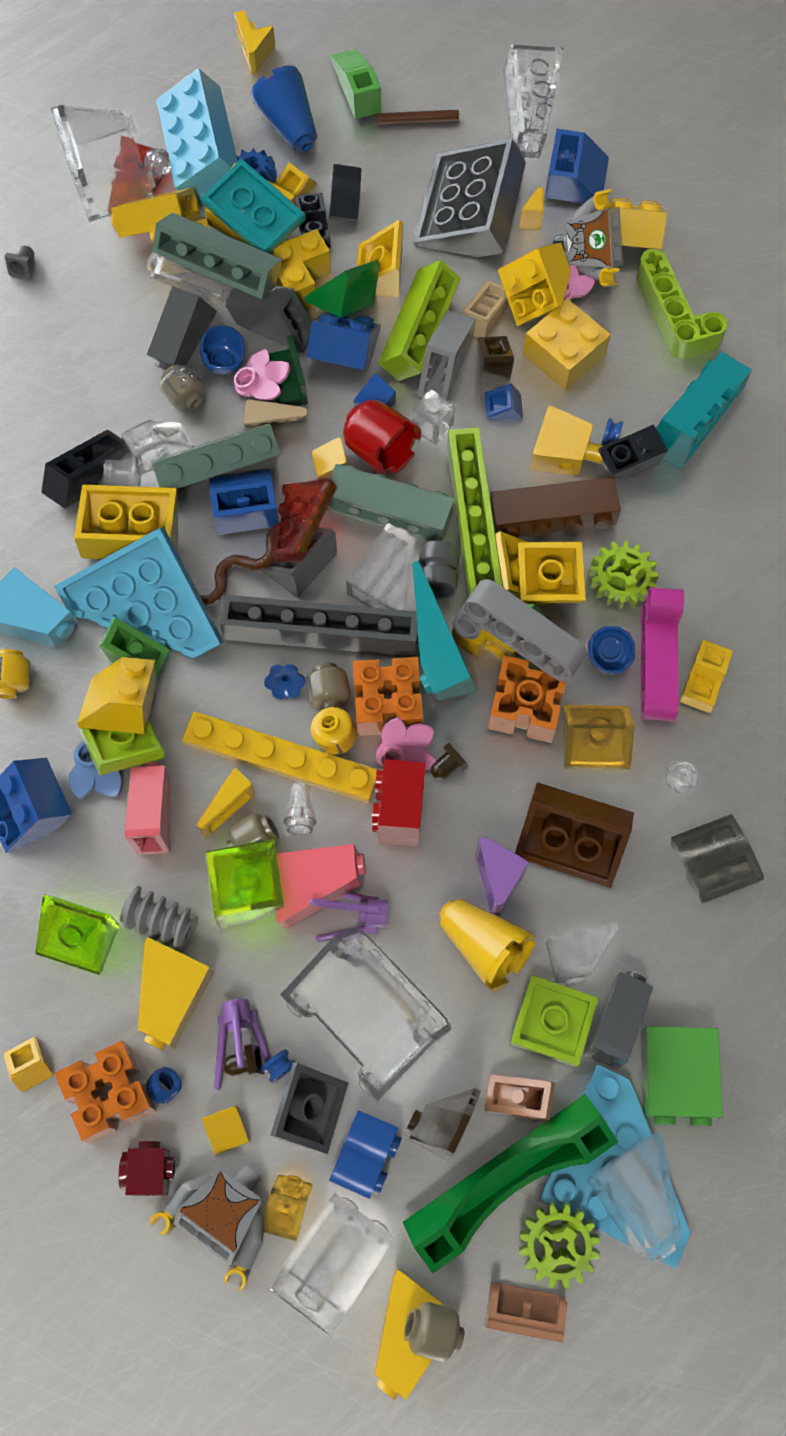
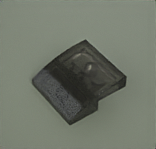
(717, 858)

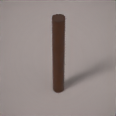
(417, 117)

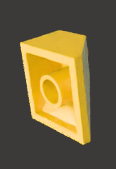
(551, 572)

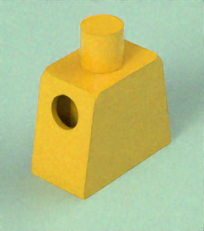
(564, 444)

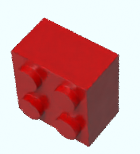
(400, 806)

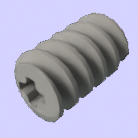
(158, 920)

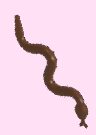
(239, 561)

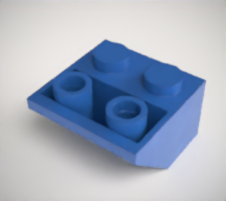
(576, 167)
(343, 340)
(243, 502)
(30, 803)

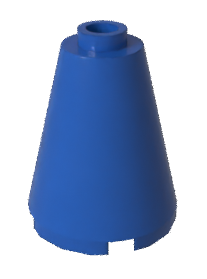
(286, 106)

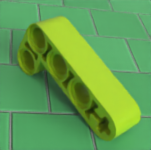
(680, 329)

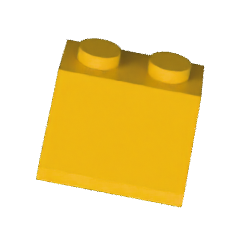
(120, 697)

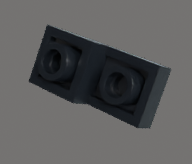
(345, 193)
(315, 214)

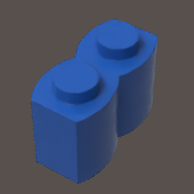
(364, 1155)

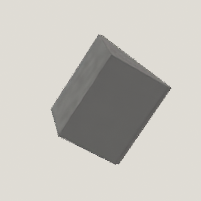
(298, 575)
(309, 1108)

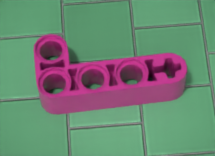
(659, 653)

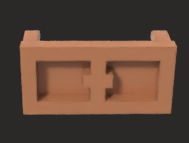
(526, 1312)

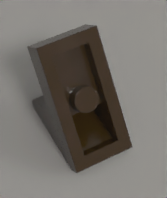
(495, 358)

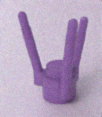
(371, 912)
(237, 1017)

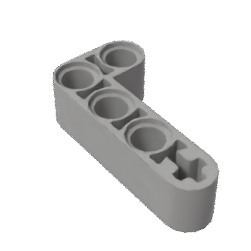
(521, 629)

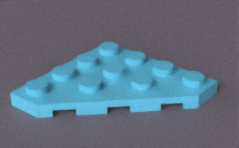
(147, 591)
(621, 1110)

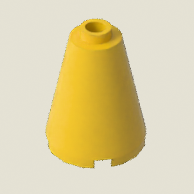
(487, 941)

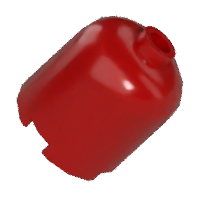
(380, 436)

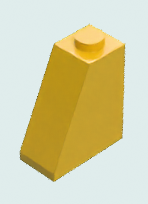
(143, 214)
(168, 993)
(396, 1364)

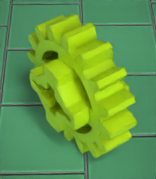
(620, 579)
(550, 1258)

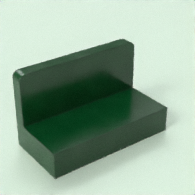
(294, 386)

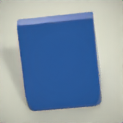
(376, 389)
(503, 403)

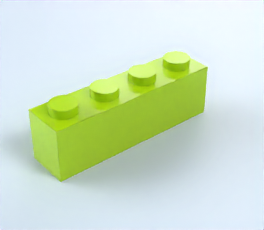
(418, 319)

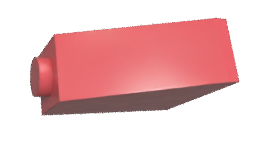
(148, 809)
(316, 874)

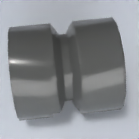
(439, 565)

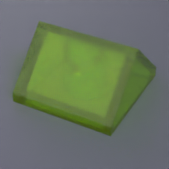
(75, 934)

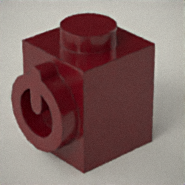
(146, 1170)

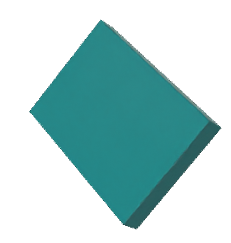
(253, 208)

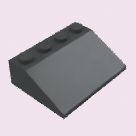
(471, 199)

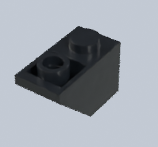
(634, 452)

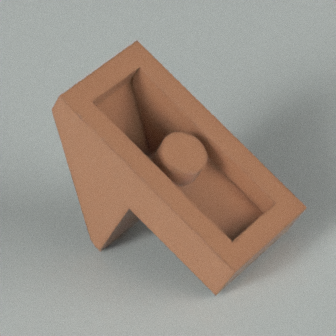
(520, 1097)

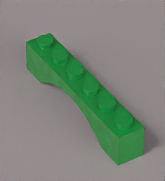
(450, 1221)

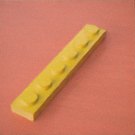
(280, 757)

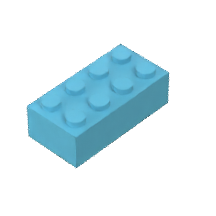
(196, 133)

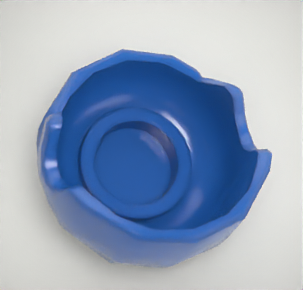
(222, 349)
(611, 650)

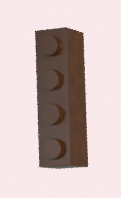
(555, 508)

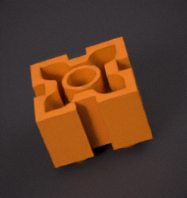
(374, 682)
(510, 709)
(83, 1083)

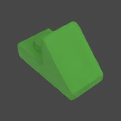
(128, 642)

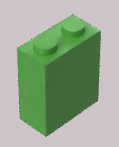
(681, 1075)

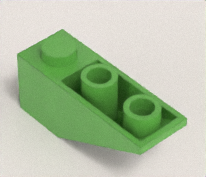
(358, 82)

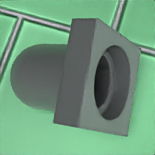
(20, 262)

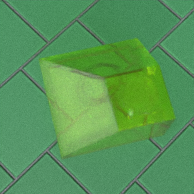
(244, 883)

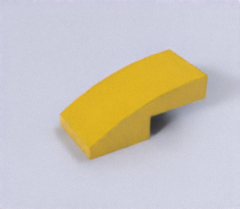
(484, 641)
(706, 676)

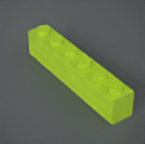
(472, 507)

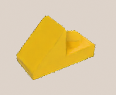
(256, 43)

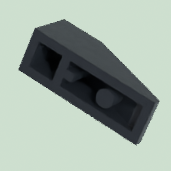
(80, 467)

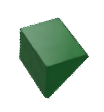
(347, 291)

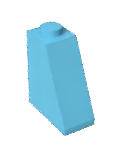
(32, 612)

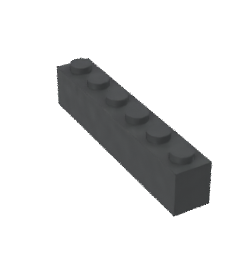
(319, 625)

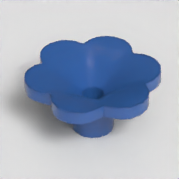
(284, 681)

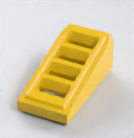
(229, 799)

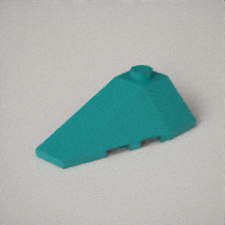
(439, 655)

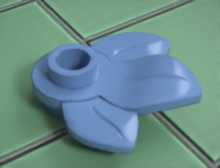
(85, 777)

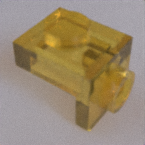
(287, 1206)

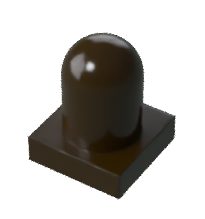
(447, 763)
(252, 1063)

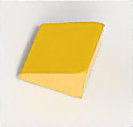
(295, 181)
(532, 211)
(327, 456)
(27, 1064)
(225, 1130)

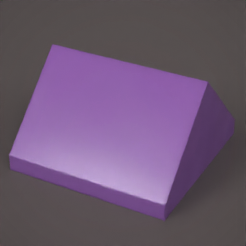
(500, 873)

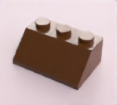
(574, 834)

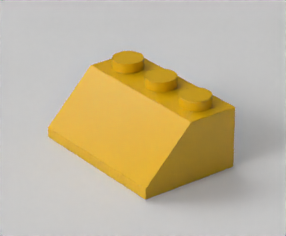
(121, 515)

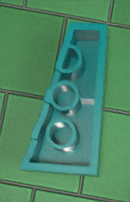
(701, 407)

